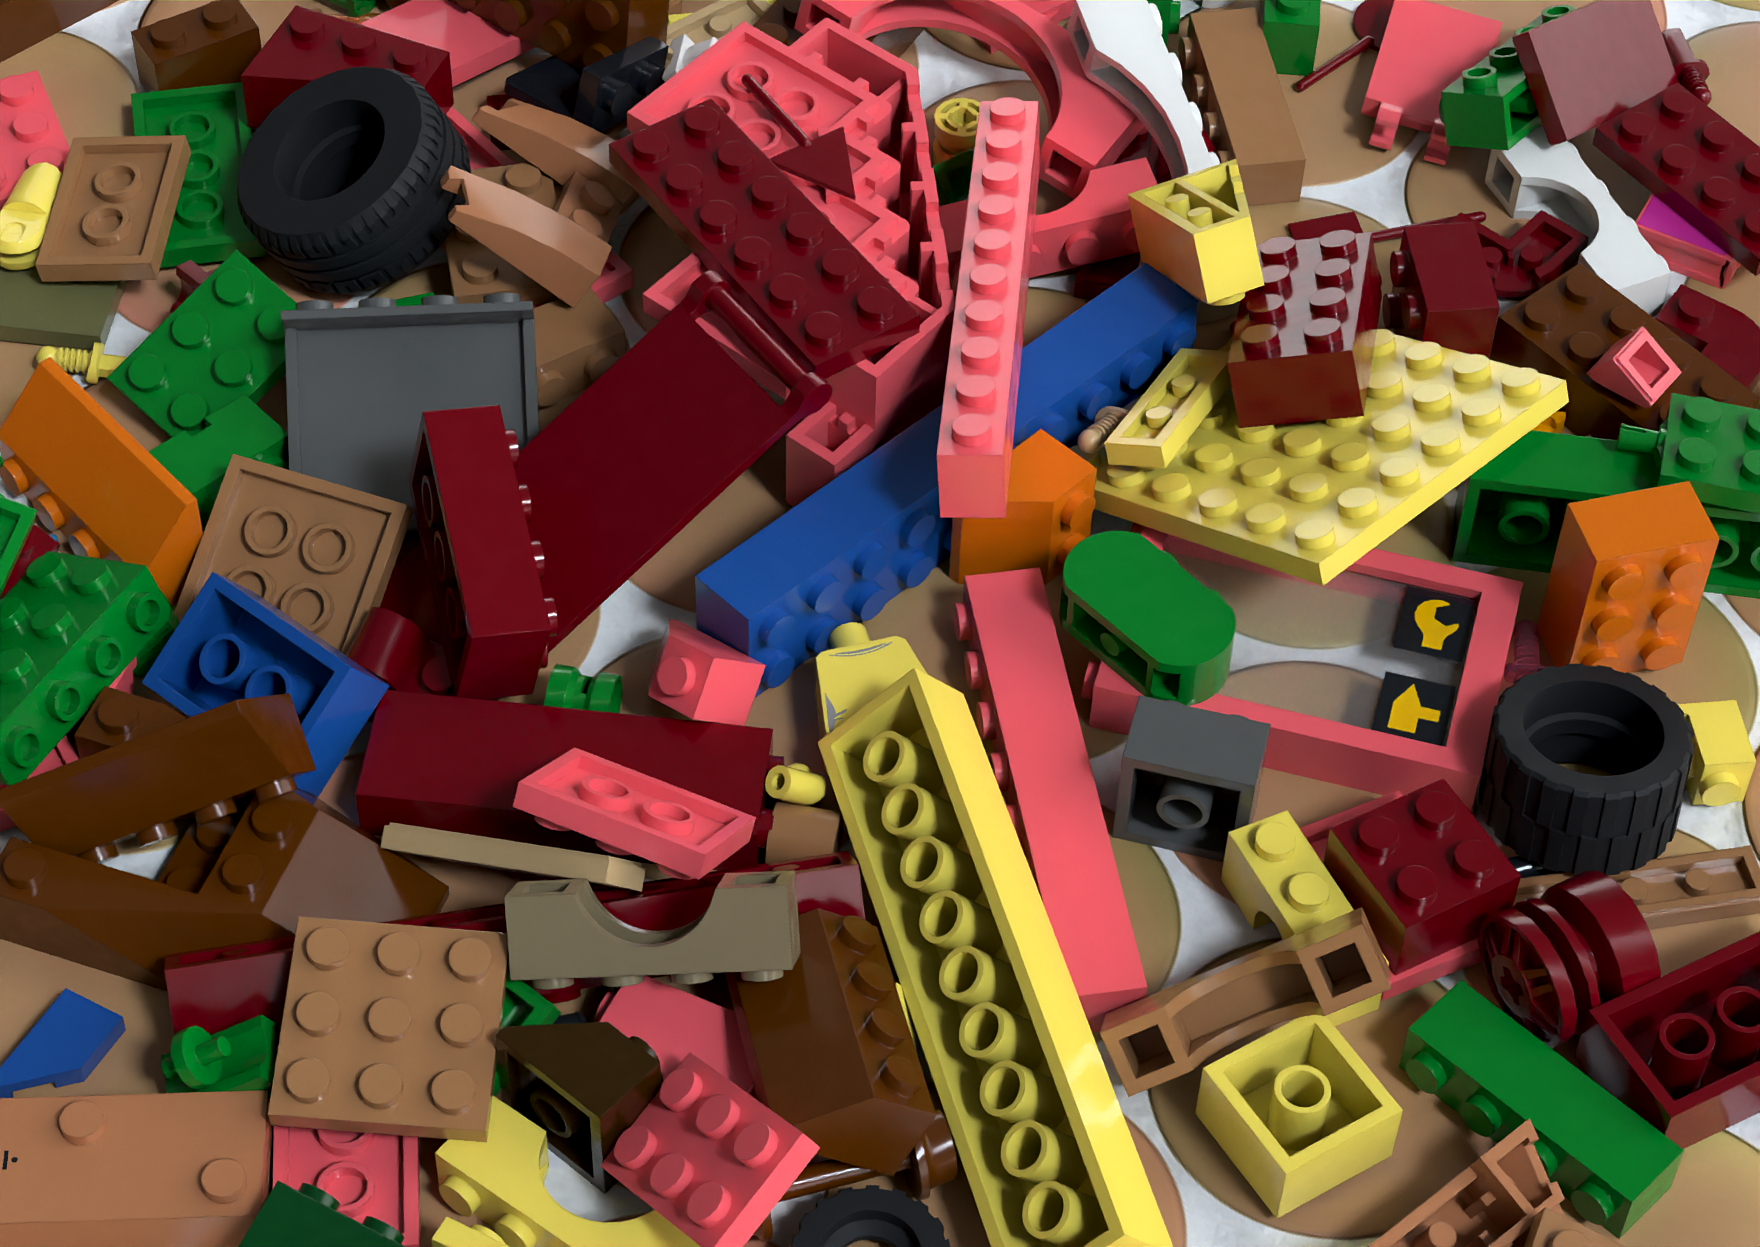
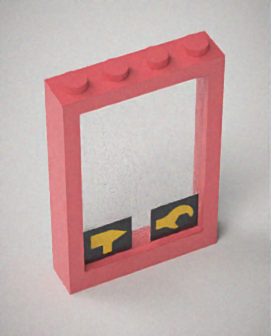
(1363, 678)

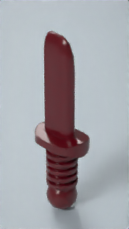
(1689, 71)

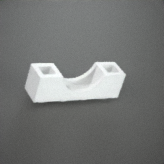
(1557, 181)

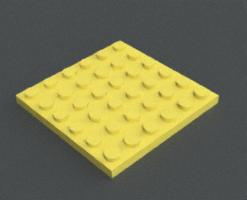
(1335, 488)

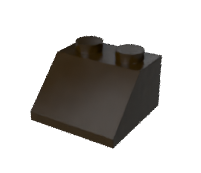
(578, 1086)

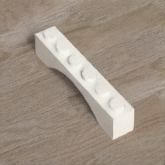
(1127, 56)

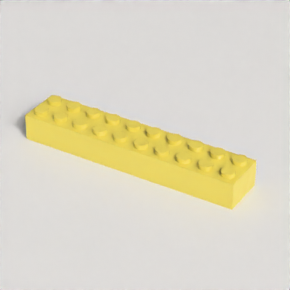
(986, 977)

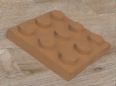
(300, 546)
(390, 1029)

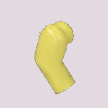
(795, 784)

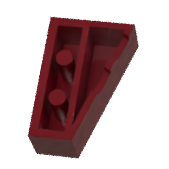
(319, 44)

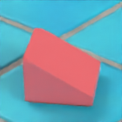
(1636, 369)

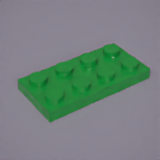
(216, 127)

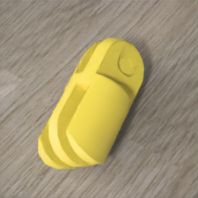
(27, 215)

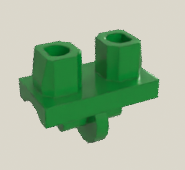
(225, 1061)

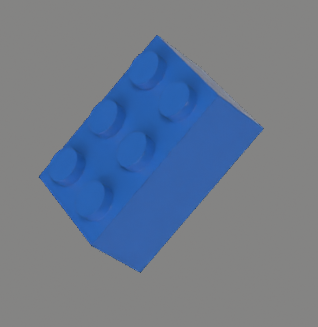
(246, 648)

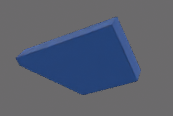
(62, 1045)

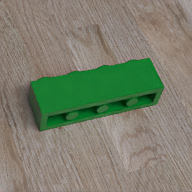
(1503, 1075)

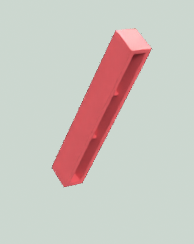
(1049, 782)

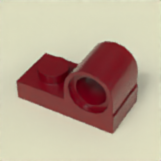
(400, 654)

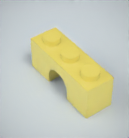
(1284, 882)

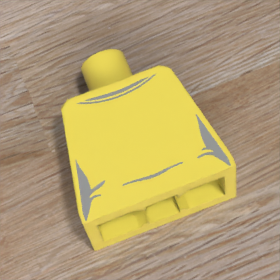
(856, 672)

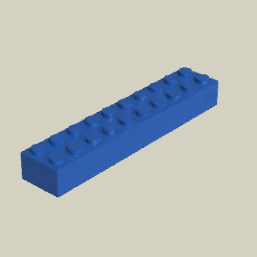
(881, 520)

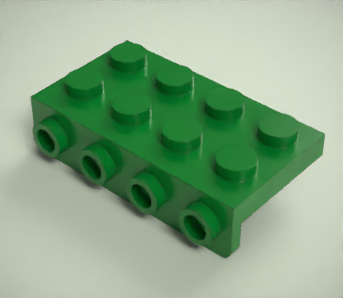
(61, 641)

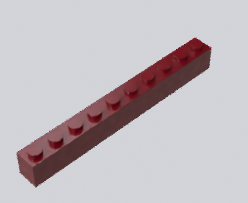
(250, 979)

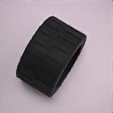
(1574, 817)

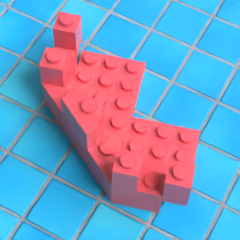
(894, 222)

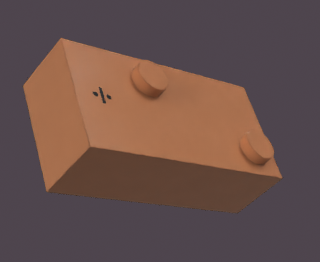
(134, 1169)

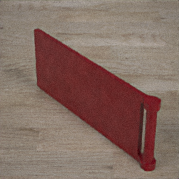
(640, 456)

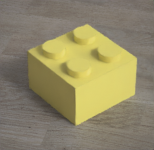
(1298, 1112)

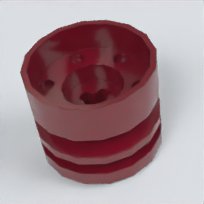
(1566, 954)

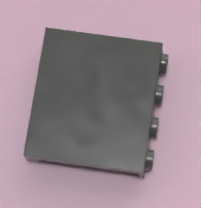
(373, 369)

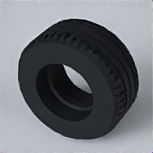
(323, 140)

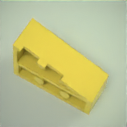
(1200, 233)

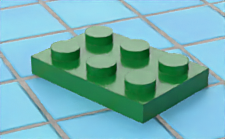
(209, 350)

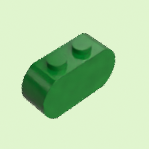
(1147, 617)

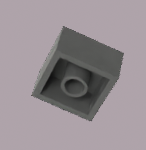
(1188, 777)

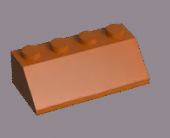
(97, 481)

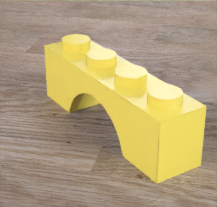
(506, 1189)

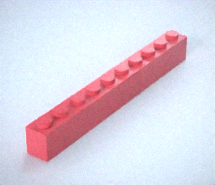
(990, 313)

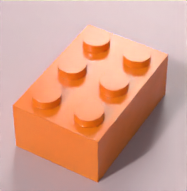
(1628, 579)

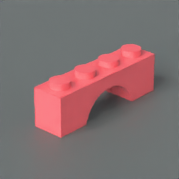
(1081, 233)

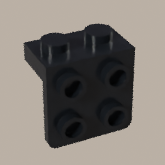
(599, 92)

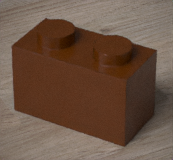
(197, 47)

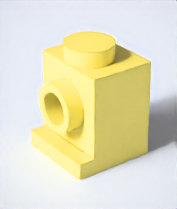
(1721, 753)

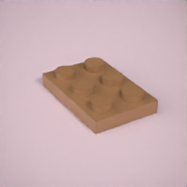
(114, 208)
(477, 269)

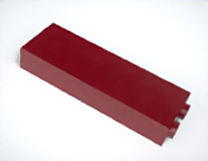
(461, 759)

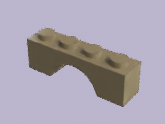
(565, 933)

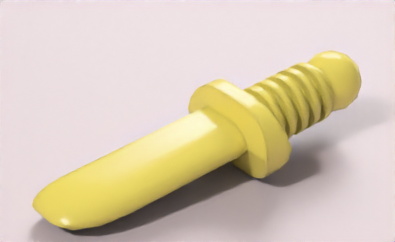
(94, 363)

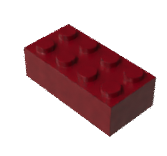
(1307, 333)
(481, 552)
(1683, 1045)

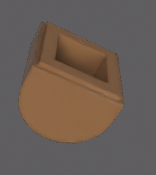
(803, 832)

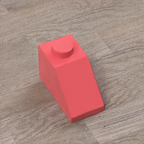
(703, 676)

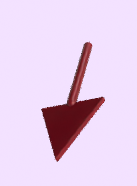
(816, 160)

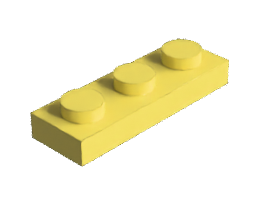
(1170, 410)

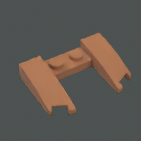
(558, 246)

